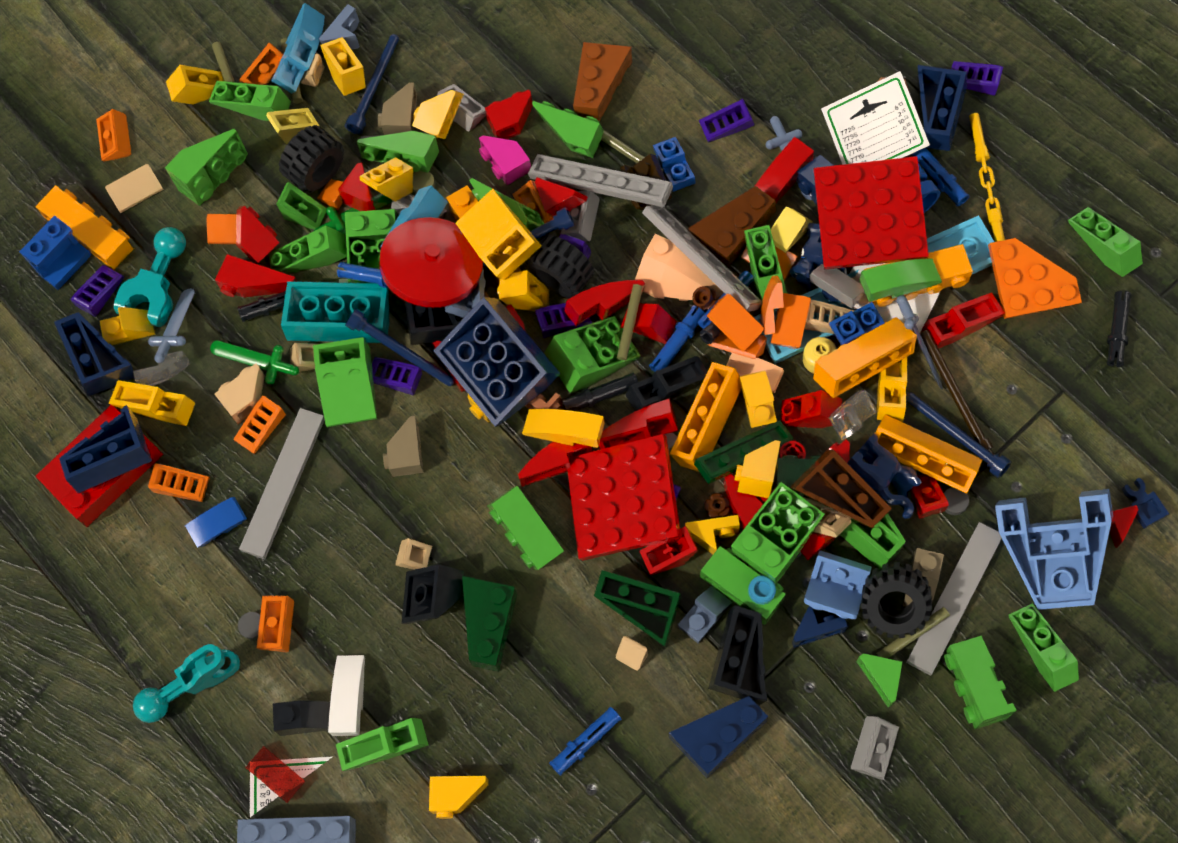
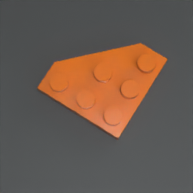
(1030, 281)

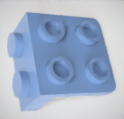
(836, 585)

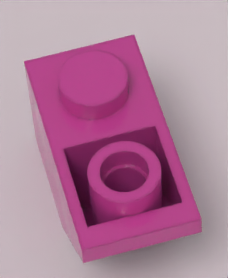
(506, 156)

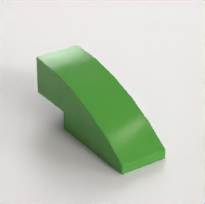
(899, 278)
(382, 744)

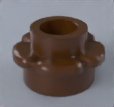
(700, 294)
(719, 512)

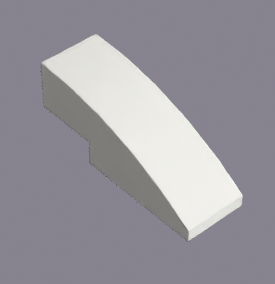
(347, 696)

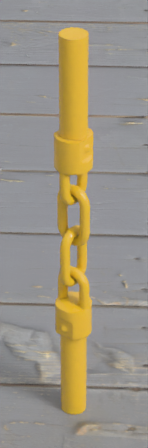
(982, 155)

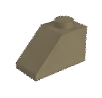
(399, 111)
(404, 450)
(930, 565)

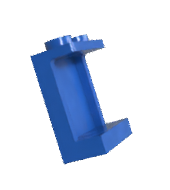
(55, 253)

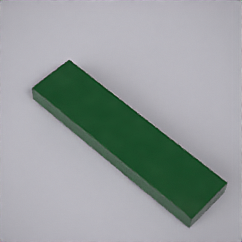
(725, 459)

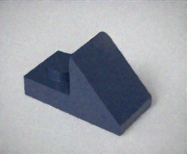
(811, 631)

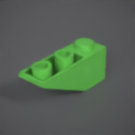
(249, 99)
(576, 132)
(411, 147)
(1109, 242)
(310, 251)
(762, 258)
(1045, 648)

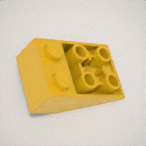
(497, 235)

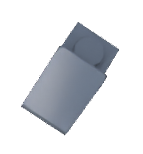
(343, 27)
(704, 614)

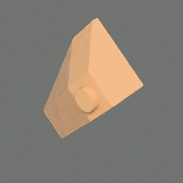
(670, 272)

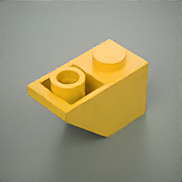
(391, 179)

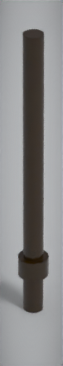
(955, 391)

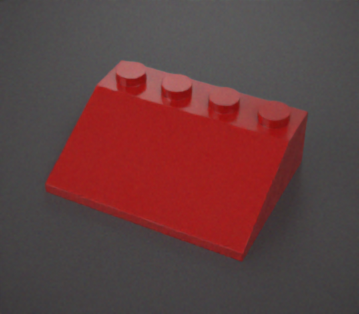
(93, 501)

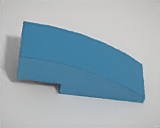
(426, 203)

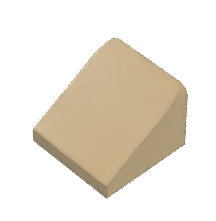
(313, 74)
(302, 356)
(413, 554)
(631, 653)

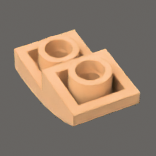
(747, 366)

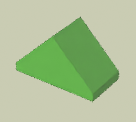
(300, 207)
(882, 674)

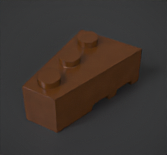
(724, 229)
(841, 489)

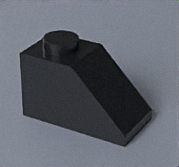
(300, 717)

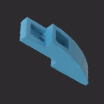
(300, 48)

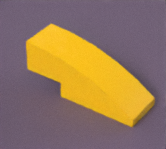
(892, 391)
(153, 402)
(564, 426)

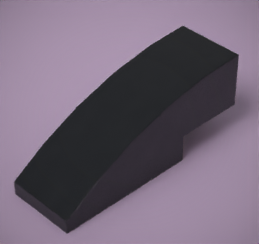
(667, 383)

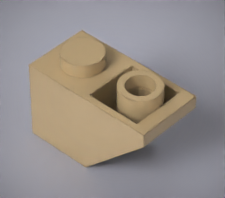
(242, 393)

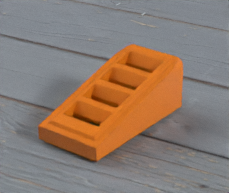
(252, 420)
(157, 476)

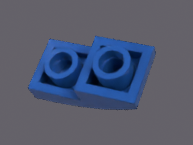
(674, 165)
(856, 323)
(215, 522)

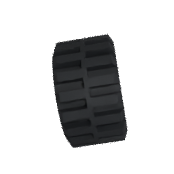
(311, 159)
(560, 266)
(896, 620)

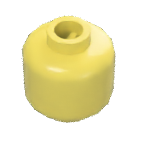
(815, 349)

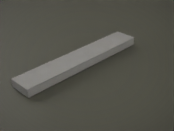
(601, 180)
(702, 257)
(282, 483)
(956, 597)

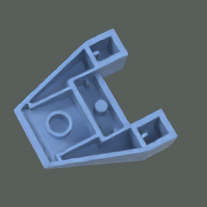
(1058, 558)

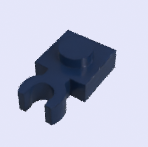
(1150, 507)

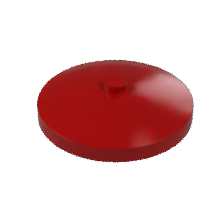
(429, 263)

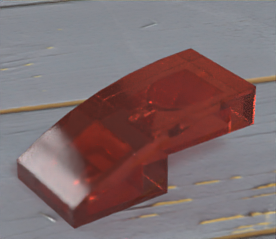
(275, 774)

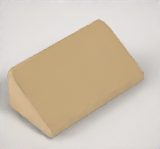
(134, 188)

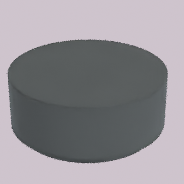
(957, 501)
(249, 625)

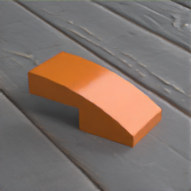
(772, 299)

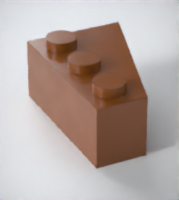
(599, 76)

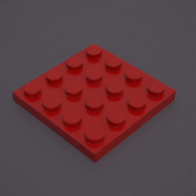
(870, 213)
(623, 498)

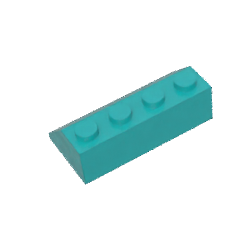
(322, 308)

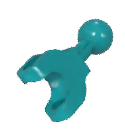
(152, 285)
(192, 677)

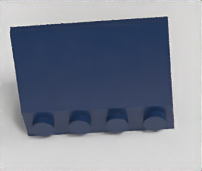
(496, 360)

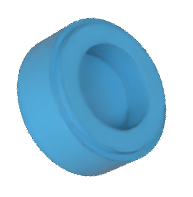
(762, 590)

